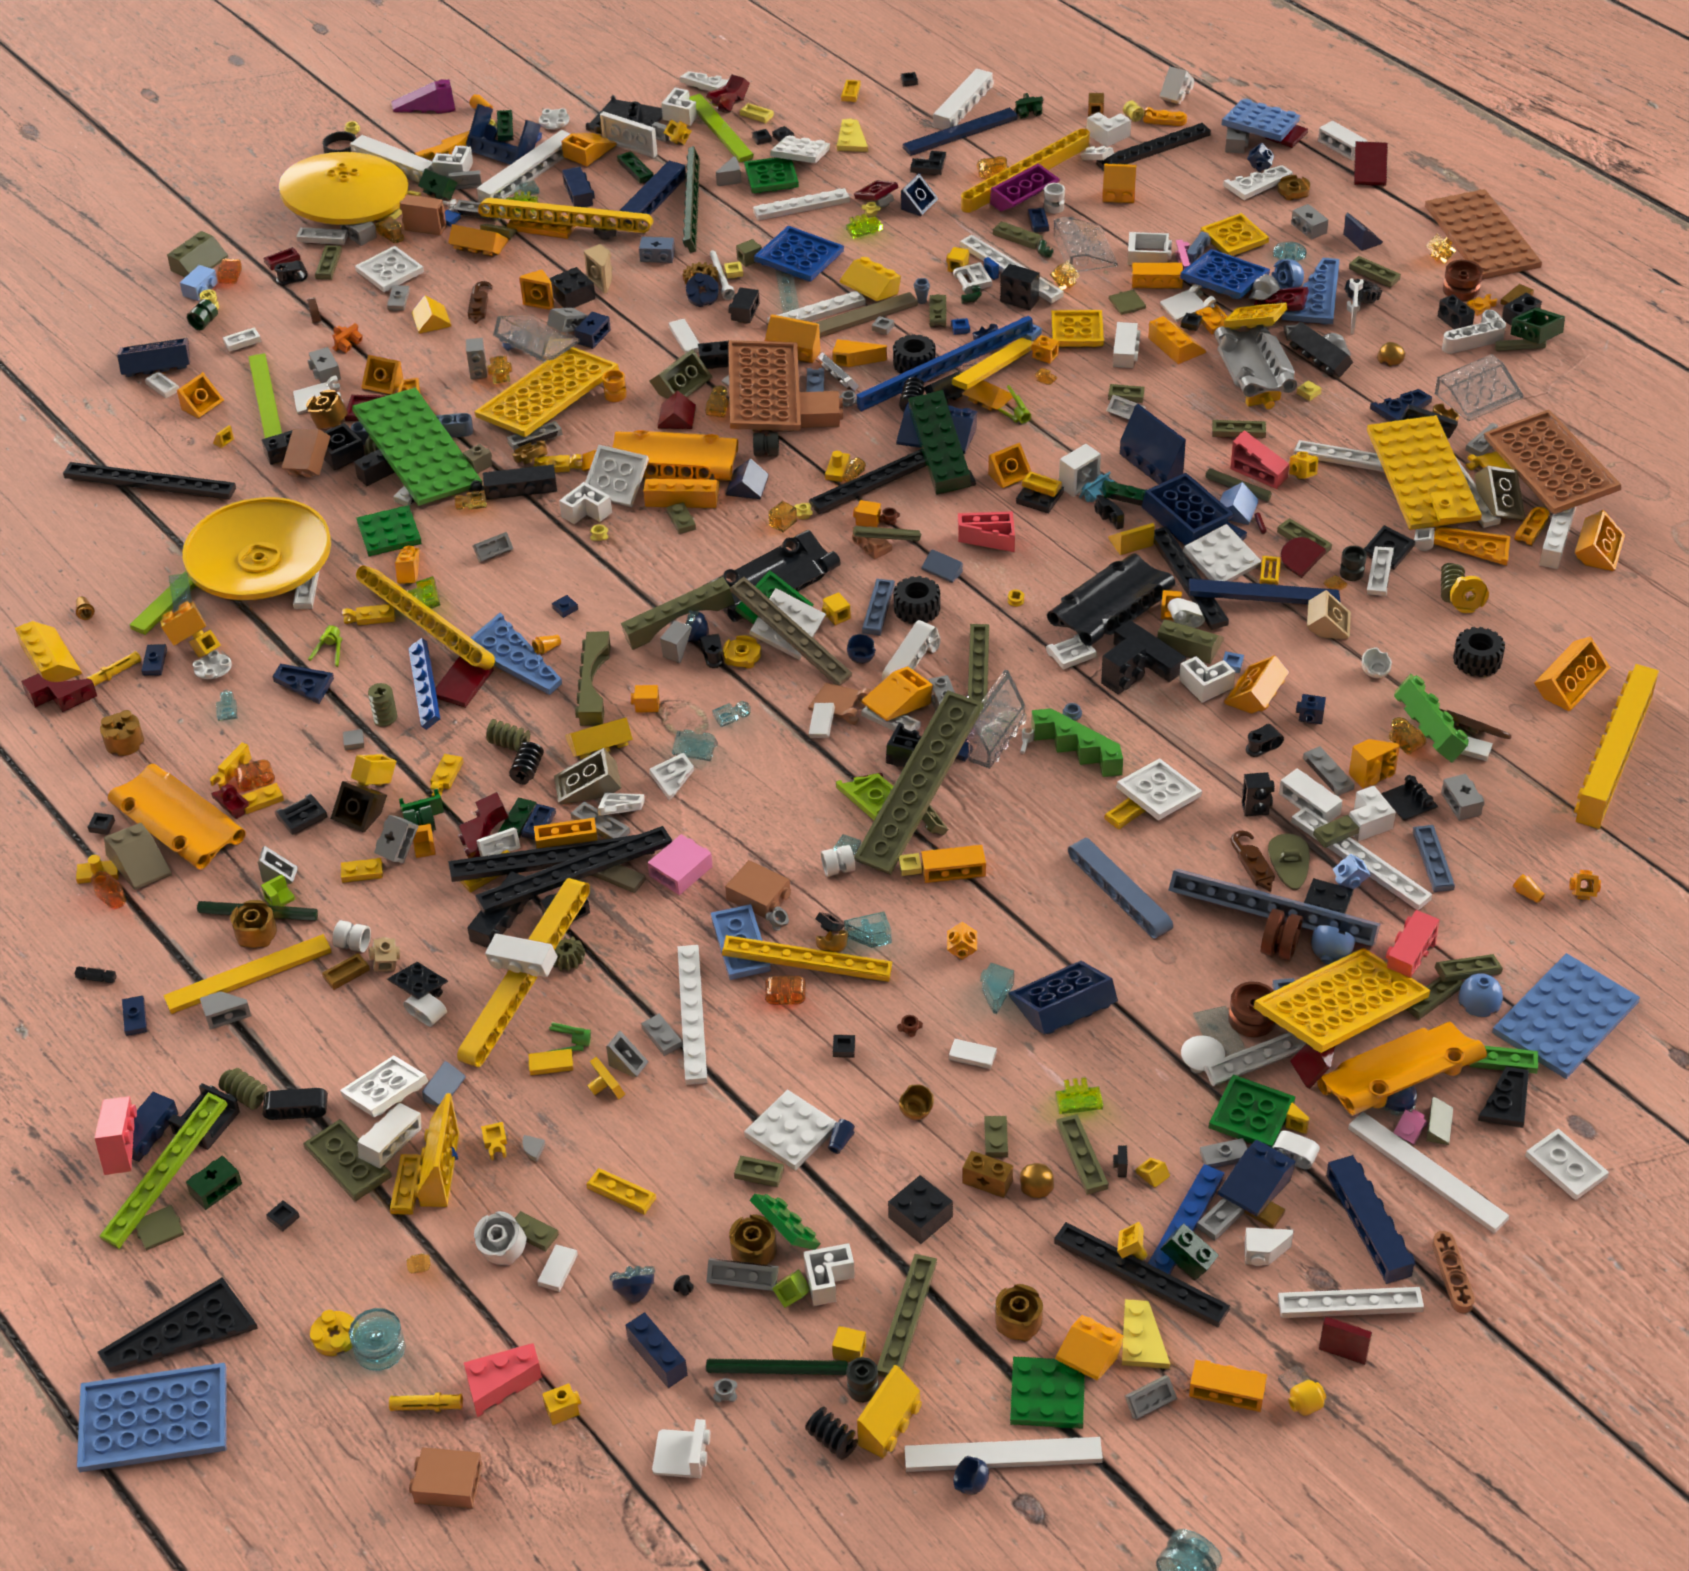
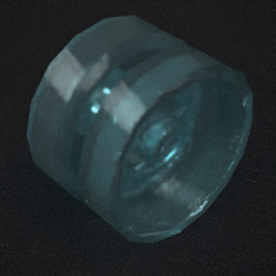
(377, 1339)
(1188, 1552)

